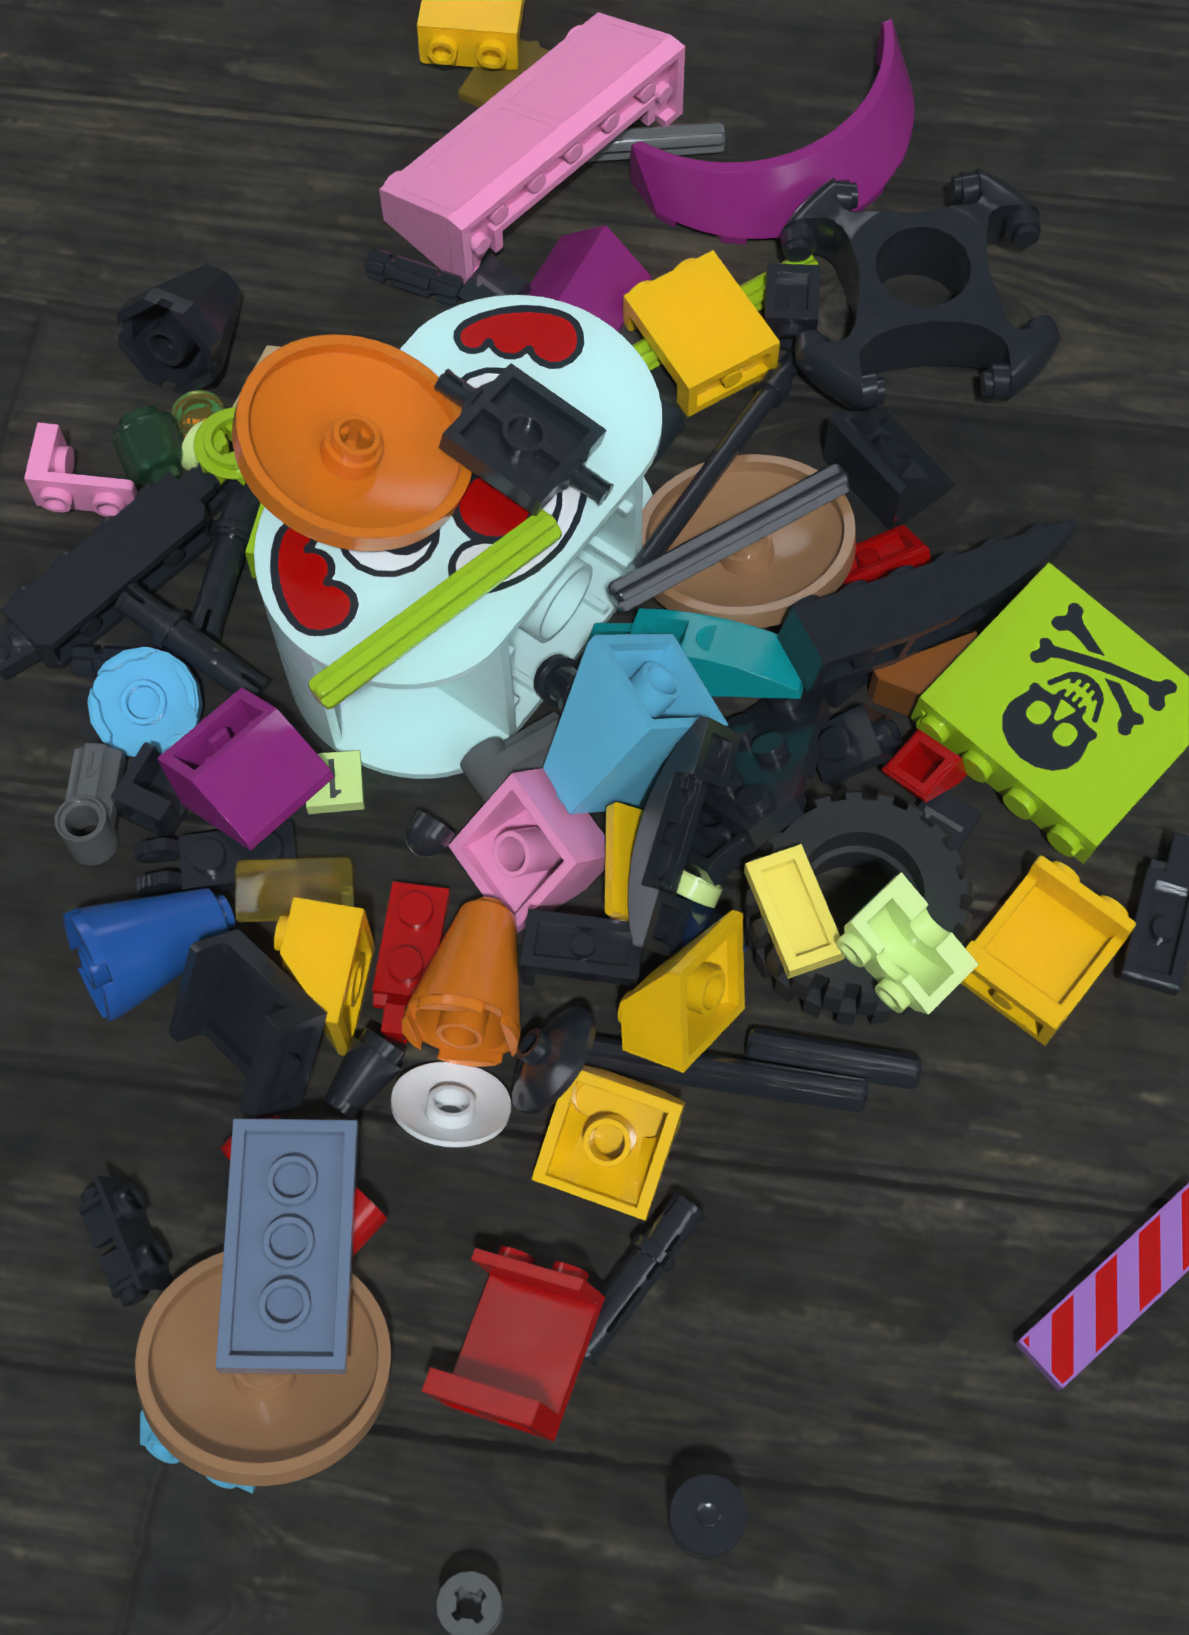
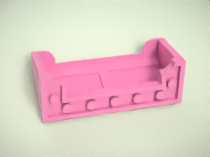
(533, 138)

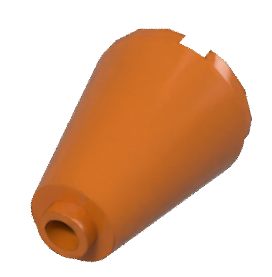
(470, 990)

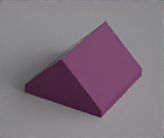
(590, 273)

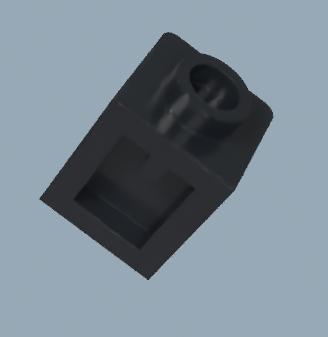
(791, 300)

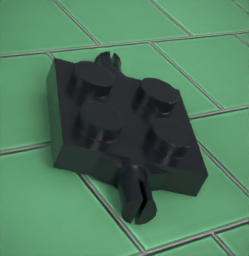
(522, 438)

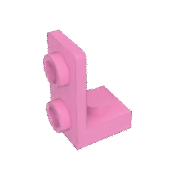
(59, 490)

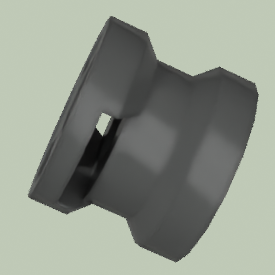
(477, 1613)

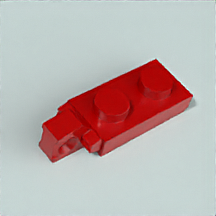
(408, 943)

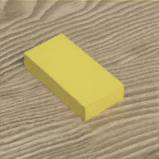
(794, 911)

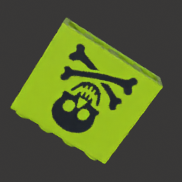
(1061, 712)

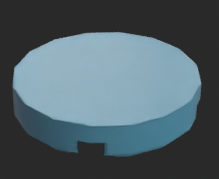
(144, 699)

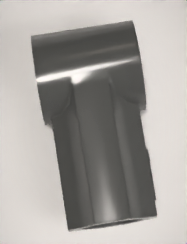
(496, 759)
(88, 802)

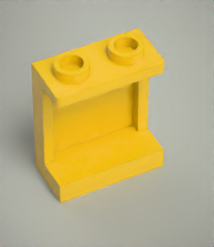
(470, 33)
(702, 331)
(1046, 948)

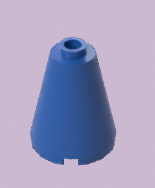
(141, 944)

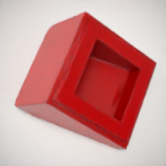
(925, 767)

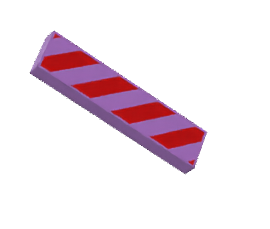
(1112, 1295)

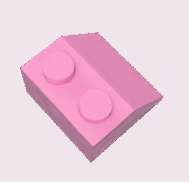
(530, 847)

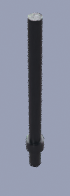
(770, 393)

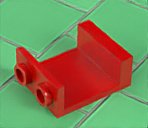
(521, 1344)

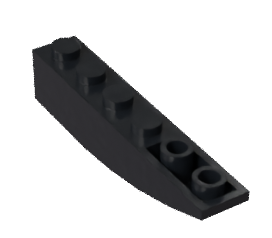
(912, 607)

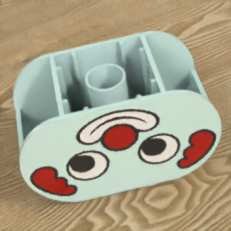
(481, 666)

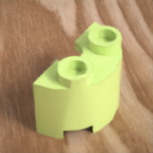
(905, 949)

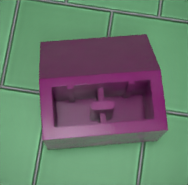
(244, 769)

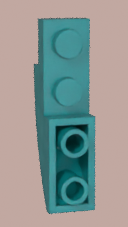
(726, 654)

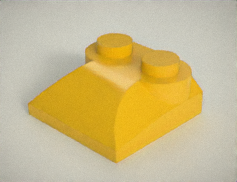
(609, 1141)

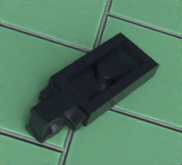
(1160, 941)

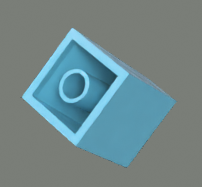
(624, 720)

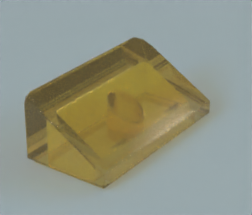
(268, 885)

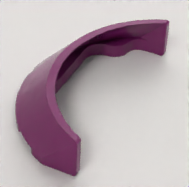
(760, 195)

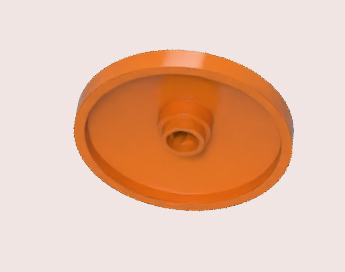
(347, 443)

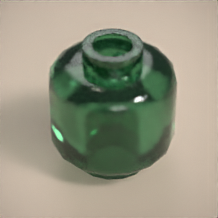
(149, 445)

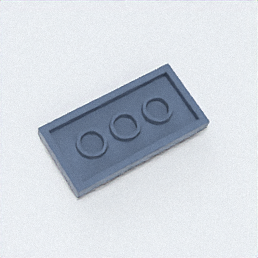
(288, 1247)

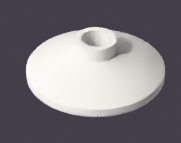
(450, 1104)

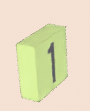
(345, 790)

